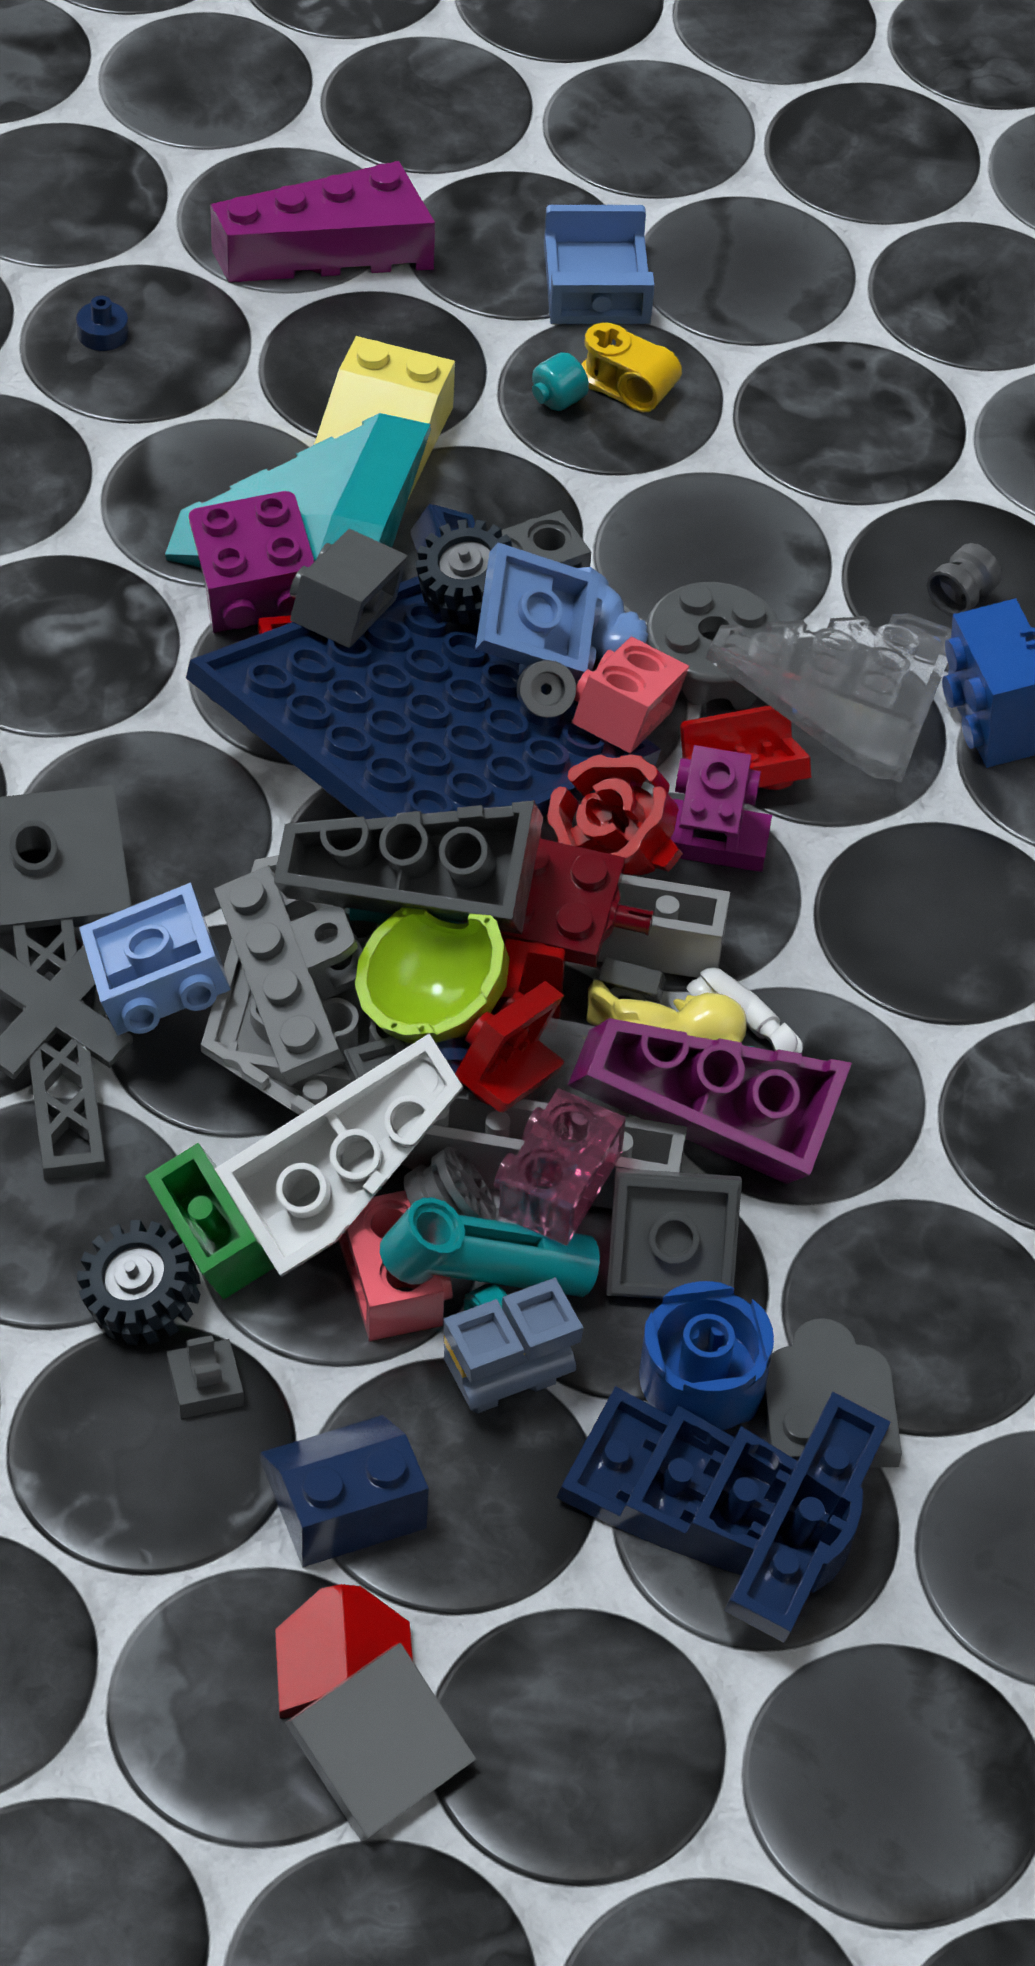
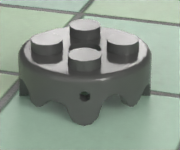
(699, 608)

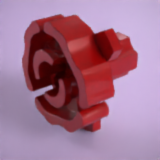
(620, 815)

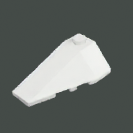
(329, 1162)

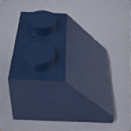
(347, 1489)

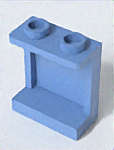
(597, 264)

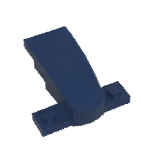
(731, 1497)

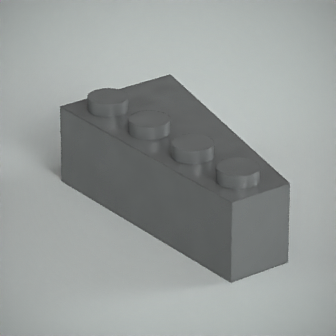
(430, 861)

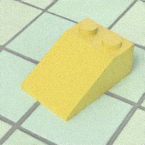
(390, 382)

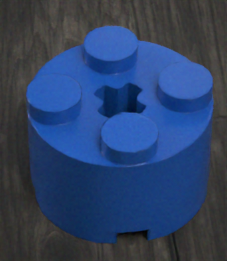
(707, 1354)

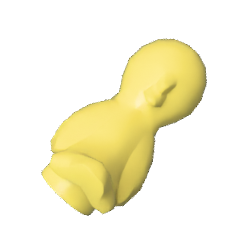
(700, 1016)

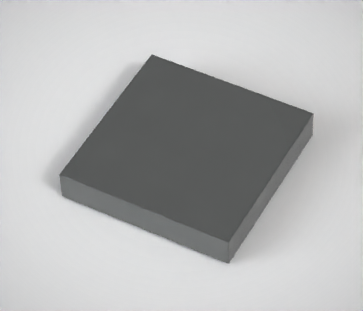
(671, 1231)
(380, 1741)

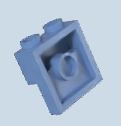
(538, 611)
(154, 960)

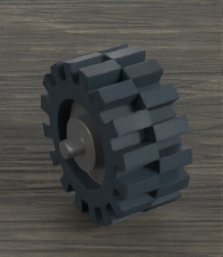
(455, 568)
(139, 1282)

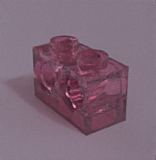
(569, 1168)

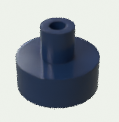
(102, 324)

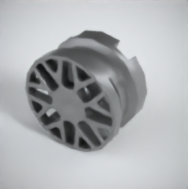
(454, 1181)

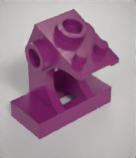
(715, 798)

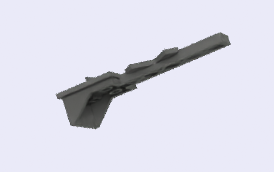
(70, 888)

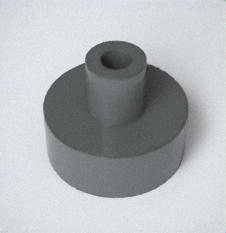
(559, 688)

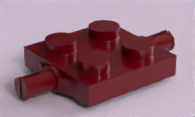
(577, 902)

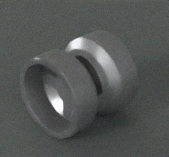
(967, 576)

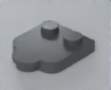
(807, 1372)

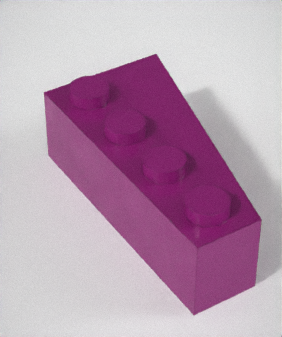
(324, 225)
(731, 1097)

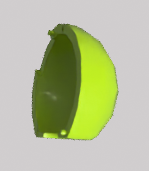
(431, 974)

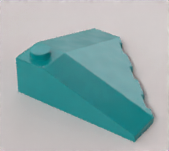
(338, 485)

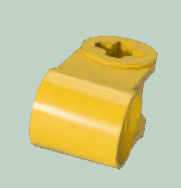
(631, 369)

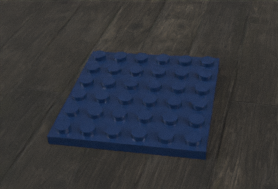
(401, 714)

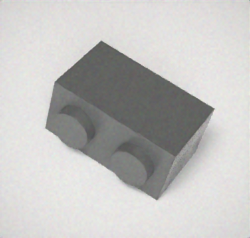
(347, 587)

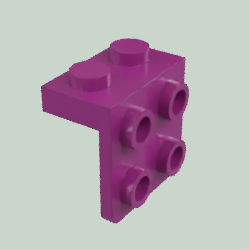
(250, 557)

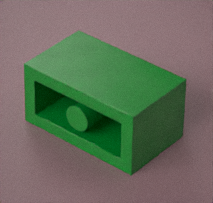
(209, 1221)

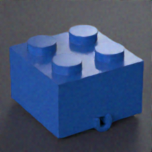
(993, 680)

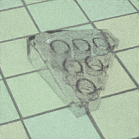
(846, 684)

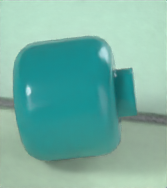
(559, 381)

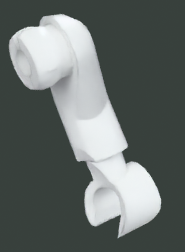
(759, 1016)

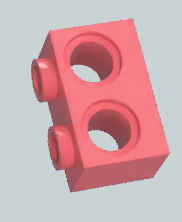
(628, 693)
(382, 1306)

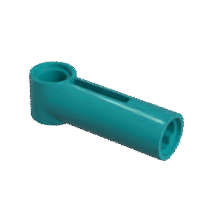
(440, 1242)

